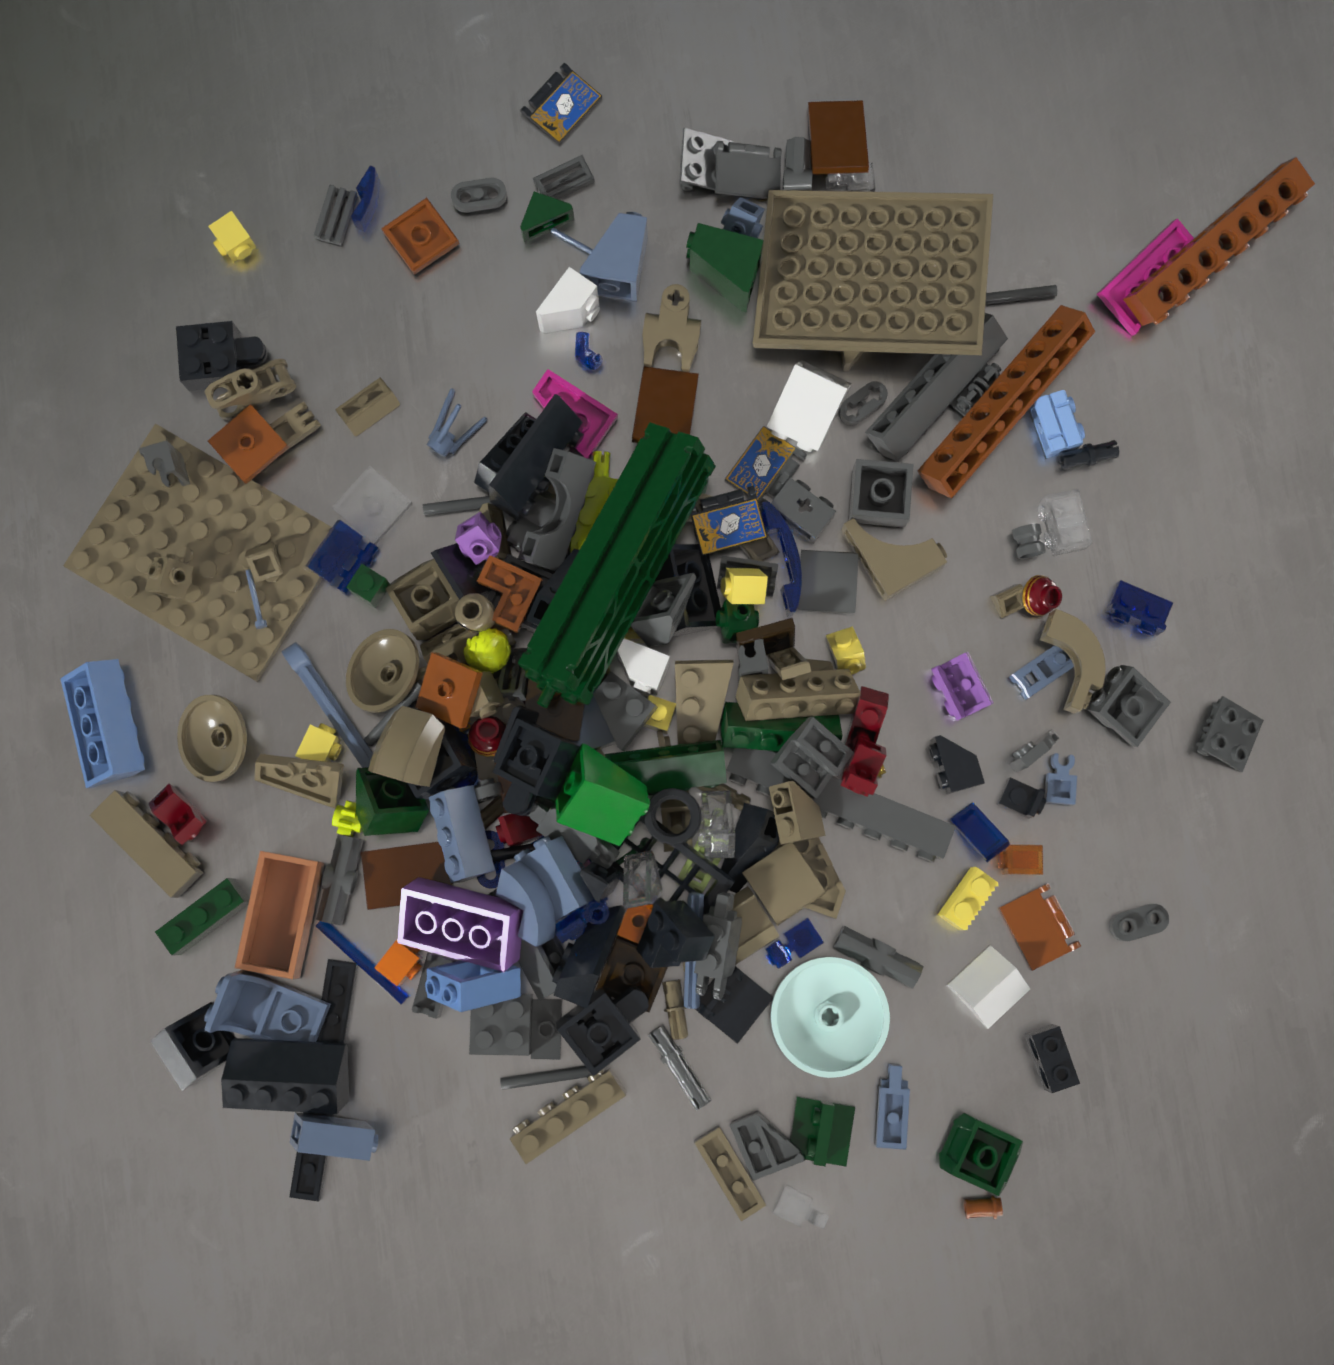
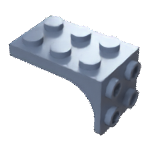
(265, 1009)

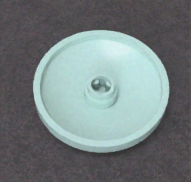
(830, 1017)

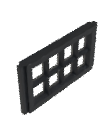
(722, 882)

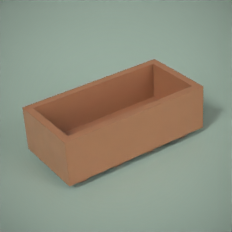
(279, 915)

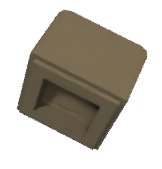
(264, 562)

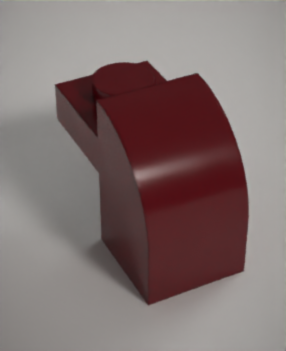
(863, 767)
(177, 813)

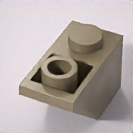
(795, 813)

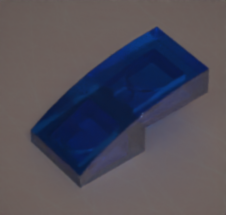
(369, 193)

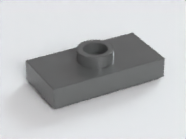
(544, 1033)

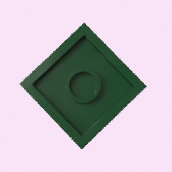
(822, 1130)

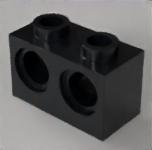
(1052, 1058)

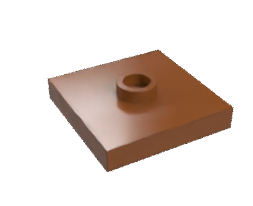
(420, 236)
(248, 444)
(449, 690)

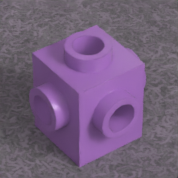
(478, 538)

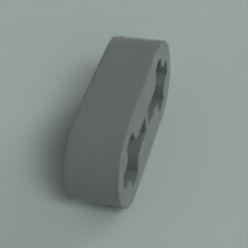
(867, 407)

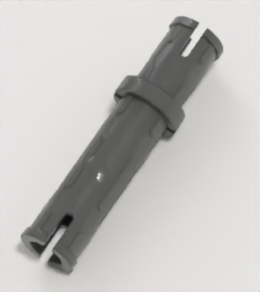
(683, 1073)

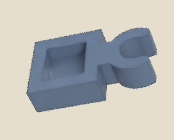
(1060, 786)

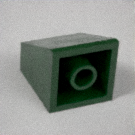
(725, 261)

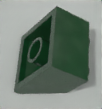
(387, 805)

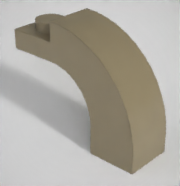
(1084, 651)

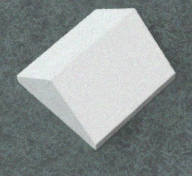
(989, 986)

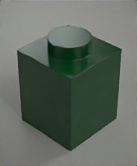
(368, 585)

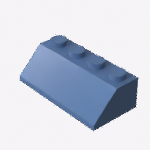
(102, 722)

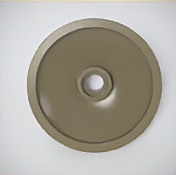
(382, 670)
(212, 738)

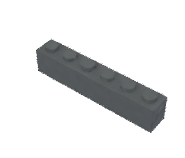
(930, 394)

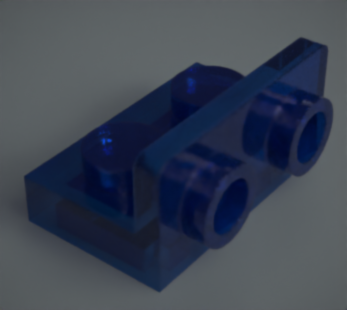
(1139, 608)

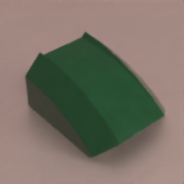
(980, 1154)

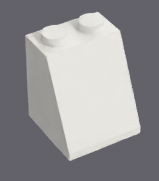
(808, 406)

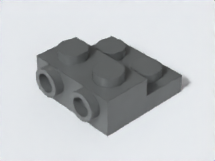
(1128, 704)

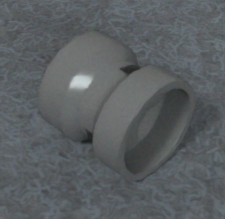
(1028, 539)

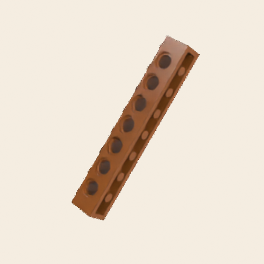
(1287, 177)
(1006, 401)

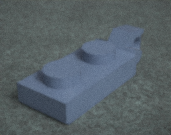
(893, 1110)

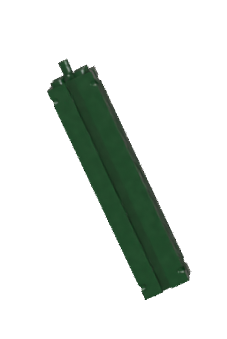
(616, 565)

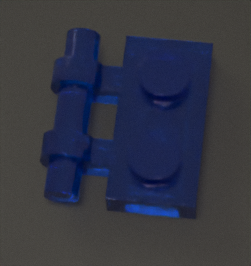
(335, 551)

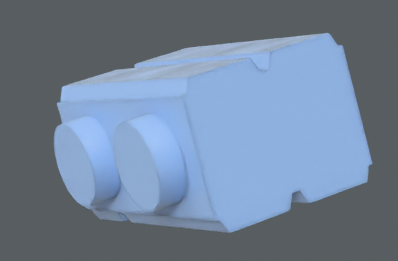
(1056, 423)

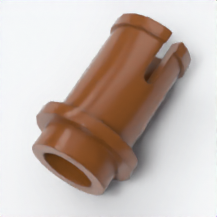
(983, 1207)

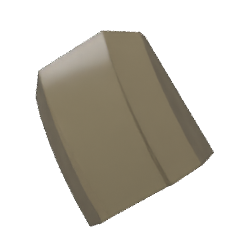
(424, 600)
(408, 747)
(756, 927)

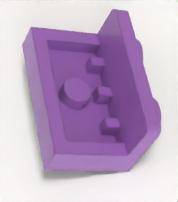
(961, 686)

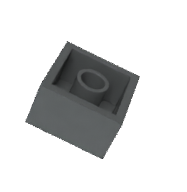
(881, 493)
(502, 1028)

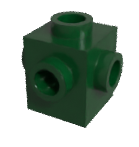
(735, 619)

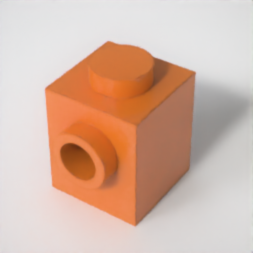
(635, 922)
(400, 963)

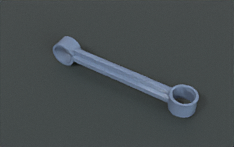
(304, 668)

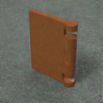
(1039, 927)

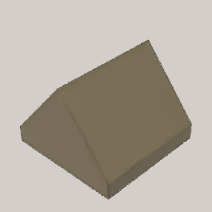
(1008, 600)

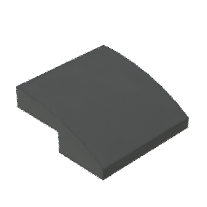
(828, 581)
(812, 757)

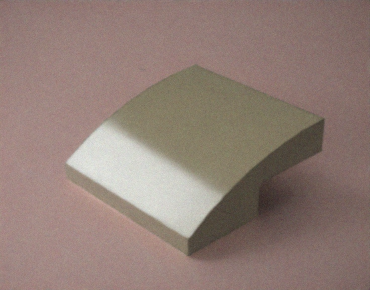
(784, 883)

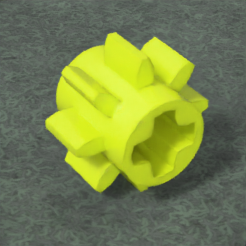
(346, 819)

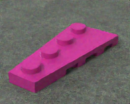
(1143, 265)

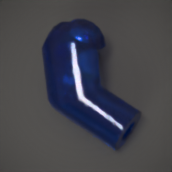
(584, 355)

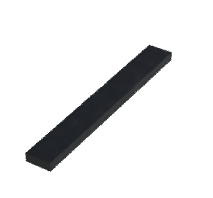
(338, 991)

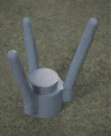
(440, 438)

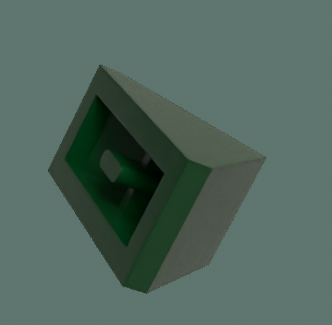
(543, 215)

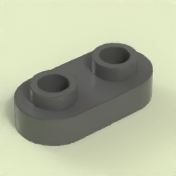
(479, 193)
(487, 790)
(1140, 922)

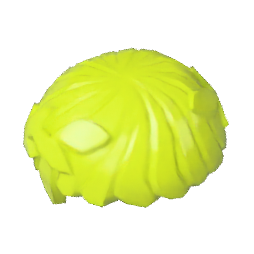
(487, 651)

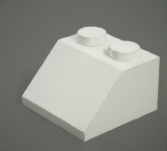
(569, 304)
(643, 667)

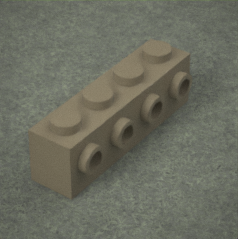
(801, 696)
(146, 843)
(568, 1115)

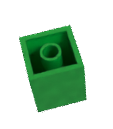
(600, 798)

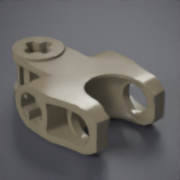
(672, 328)
(251, 387)

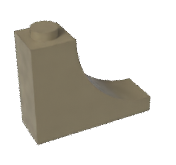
(894, 566)

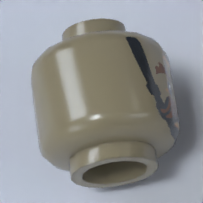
(474, 613)

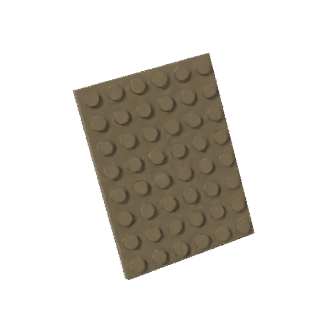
(874, 272)
(212, 529)

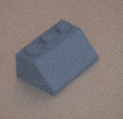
(461, 834)

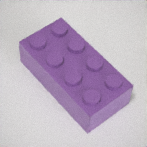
(460, 924)

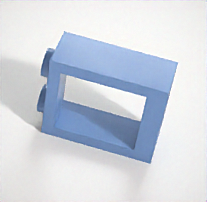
(471, 986)

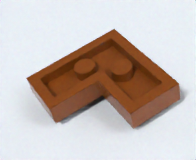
(518, 591)

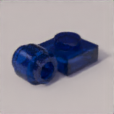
(574, 924)
(801, 939)

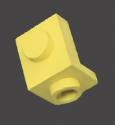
(846, 650)

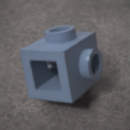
(743, 218)

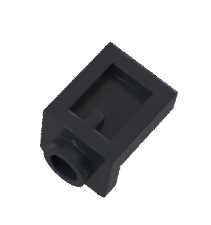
(1022, 798)

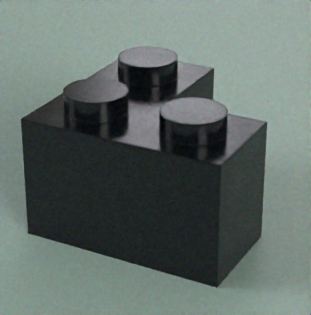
(674, 936)

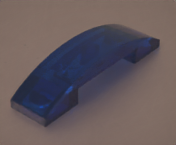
(773, 524)

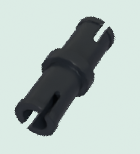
(1089, 454)

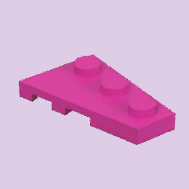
(595, 416)

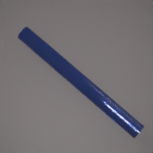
(362, 961)

